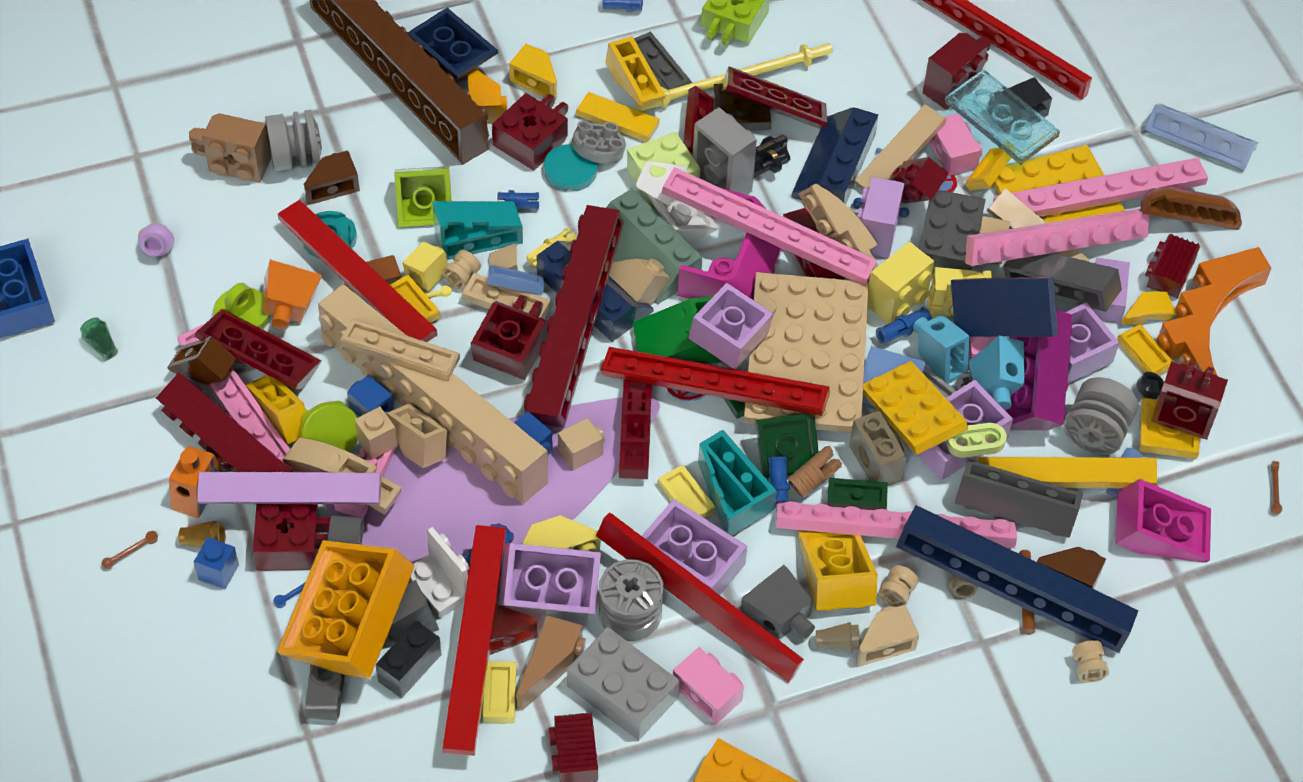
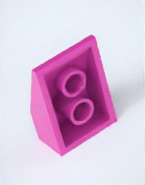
(1162, 523)

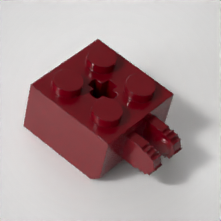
(954, 65)
(531, 129)
(510, 337)
(1189, 399)
(288, 536)

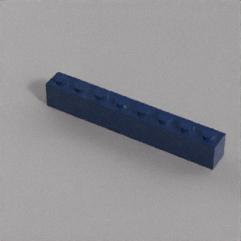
(1017, 579)

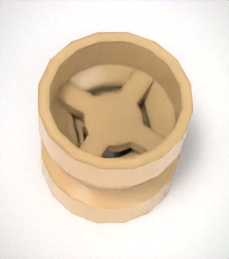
(459, 271)
(897, 588)
(1090, 661)

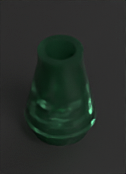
(99, 338)

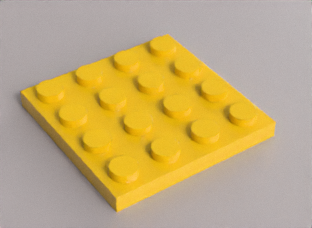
(1052, 170)

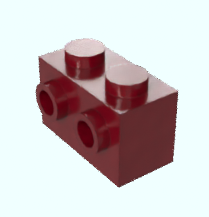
(920, 178)

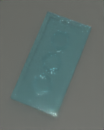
(1002, 116)

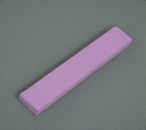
(289, 488)

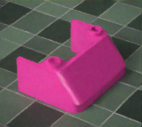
(753, 257)

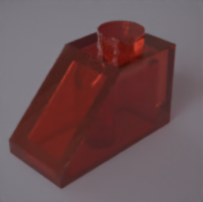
(511, 629)

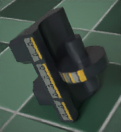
(771, 155)

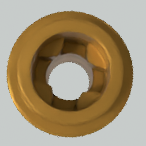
(197, 534)

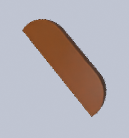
(1192, 207)

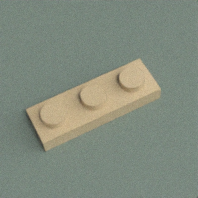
(484, 294)

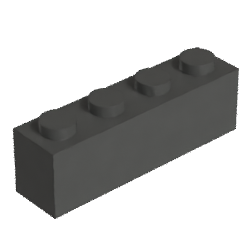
(1074, 279)
(1018, 498)

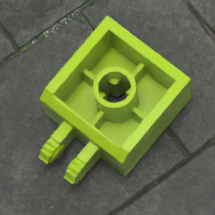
(733, 18)

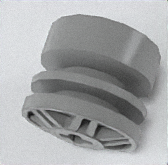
(293, 140)
(1101, 415)
(631, 599)

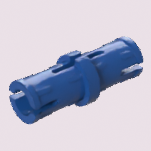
(901, 326)

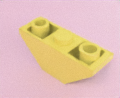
(564, 534)

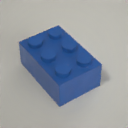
(22, 292)

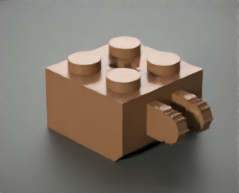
(233, 146)

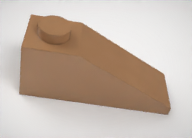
(553, 654)

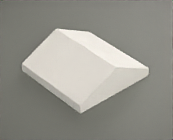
(685, 219)

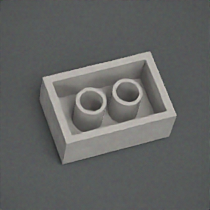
(724, 152)
(623, 683)

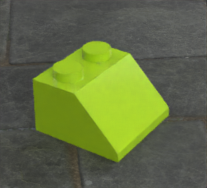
(417, 190)

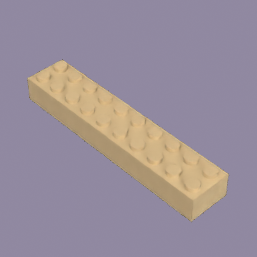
(471, 422)

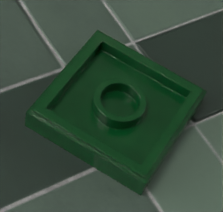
(787, 437)

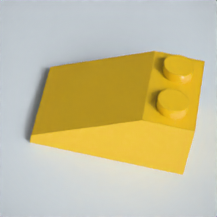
(838, 570)

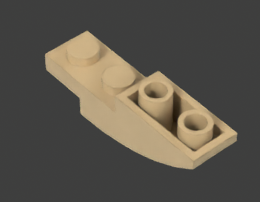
(837, 220)
(317, 456)

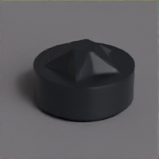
(1150, 385)

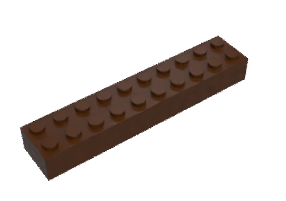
(409, 74)

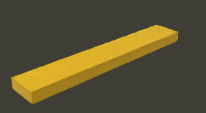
(1079, 471)

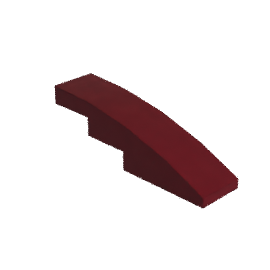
(635, 430)

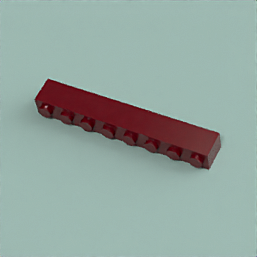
(574, 315)

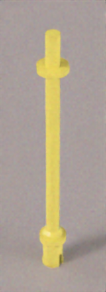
(804, 55)

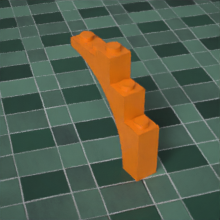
(1215, 285)

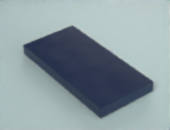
(1005, 306)

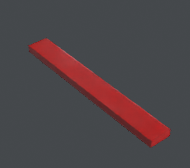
(1016, 45)
(355, 271)
(716, 381)
(702, 598)
(474, 641)

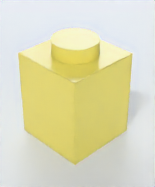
(425, 265)

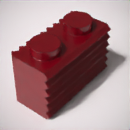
(1172, 266)
(575, 748)

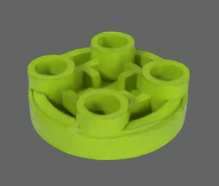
(331, 424)

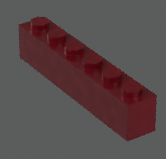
(216, 429)

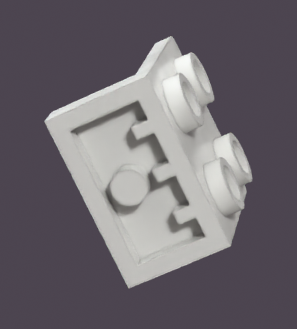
(441, 575)

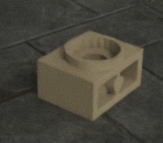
(878, 449)

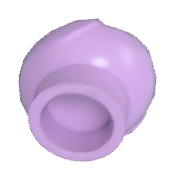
(155, 240)

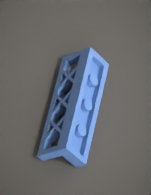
(1201, 136)

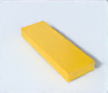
(630, 121)

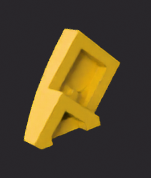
(1150, 306)

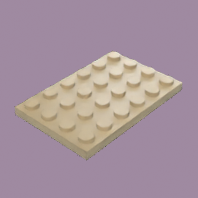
(813, 339)

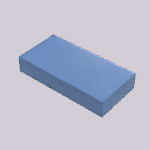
(515, 280)

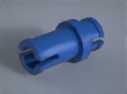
(628, 5)
(520, 199)
(778, 477)

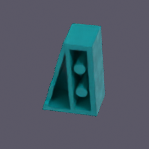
(476, 226)
(734, 483)

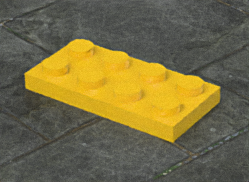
(914, 407)

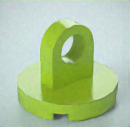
(244, 303)

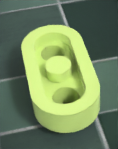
(975, 440)

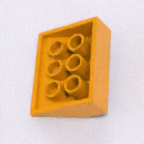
(347, 607)

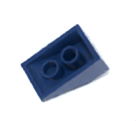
(452, 43)

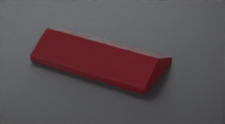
(775, 97)
(260, 349)

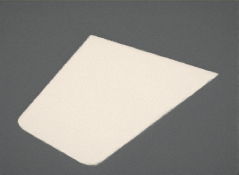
(654, 185)

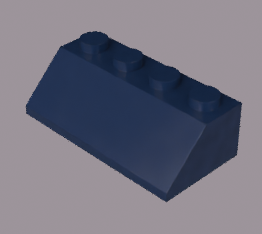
(838, 153)
(617, 307)

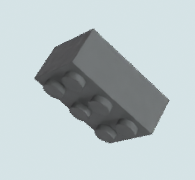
(946, 228)

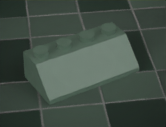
(650, 236)

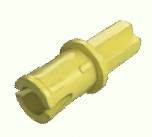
(531, 257)

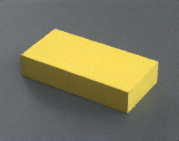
(683, 488)
(500, 692)

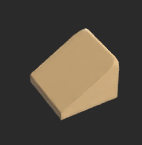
(504, 257)

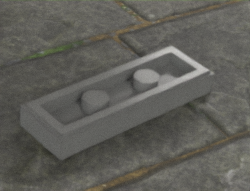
(661, 63)

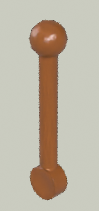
(1276, 508)
(151, 538)

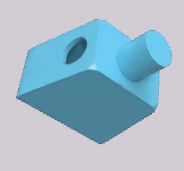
(943, 347)
(1000, 369)

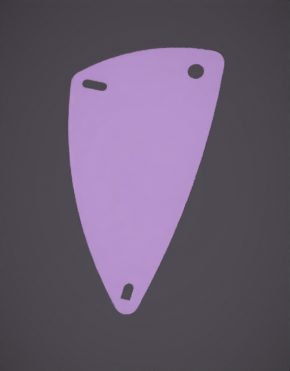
(458, 496)

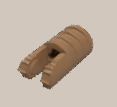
(814, 472)

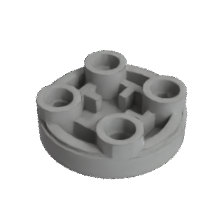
(598, 142)

